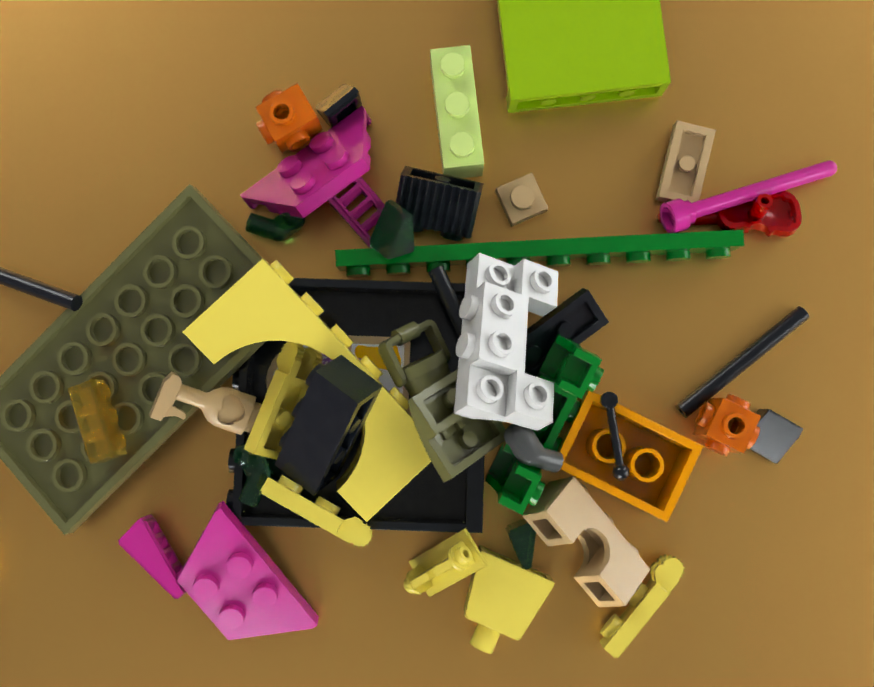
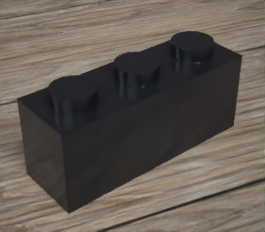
(326, 423)

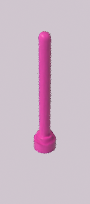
(680, 214)

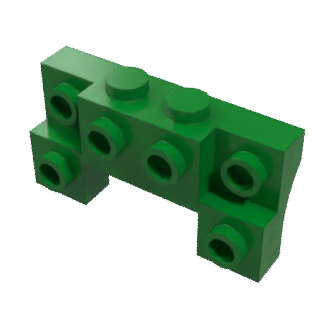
(573, 373)

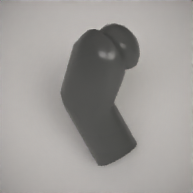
(530, 451)

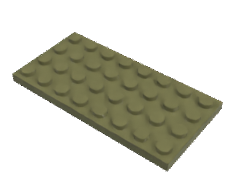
(132, 340)

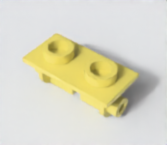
(444, 565)

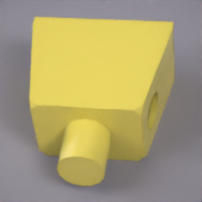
(503, 599)

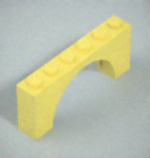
(268, 309)

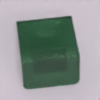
(393, 232)
(523, 541)

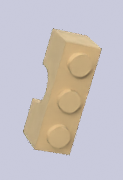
(610, 563)

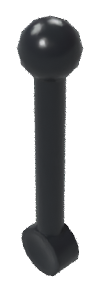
(609, 401)

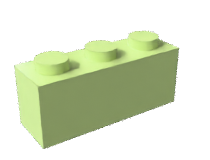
(457, 111)

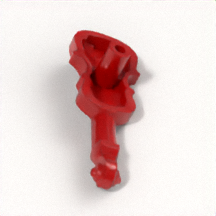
(771, 214)

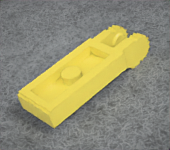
(282, 396)
(320, 513)
(621, 630)

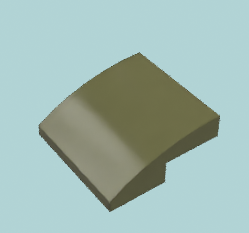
(448, 438)

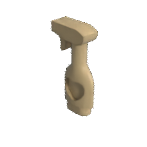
(221, 407)

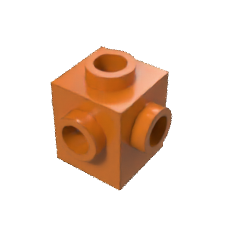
(287, 119)
(713, 425)

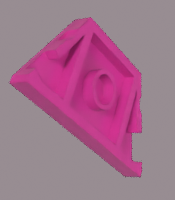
(317, 171)
(241, 583)

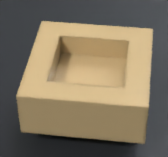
(521, 199)

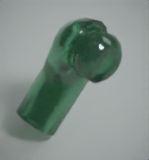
(275, 229)
(256, 470)

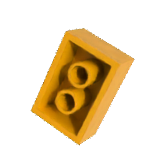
(654, 454)

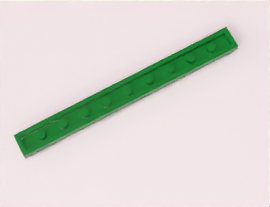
(553, 251)

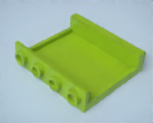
(582, 52)

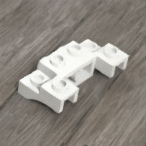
(494, 342)

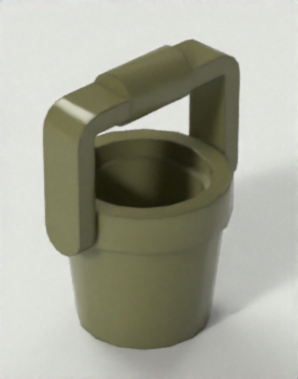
(424, 371)

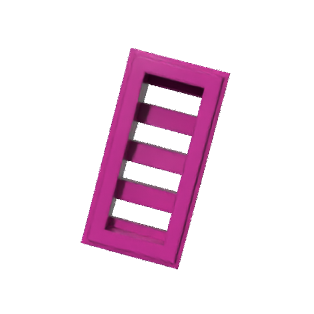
(351, 217)
(151, 549)

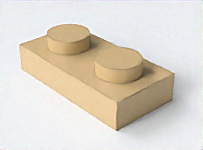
(685, 162)

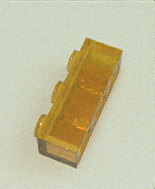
(97, 421)

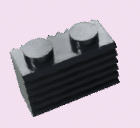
(439, 202)

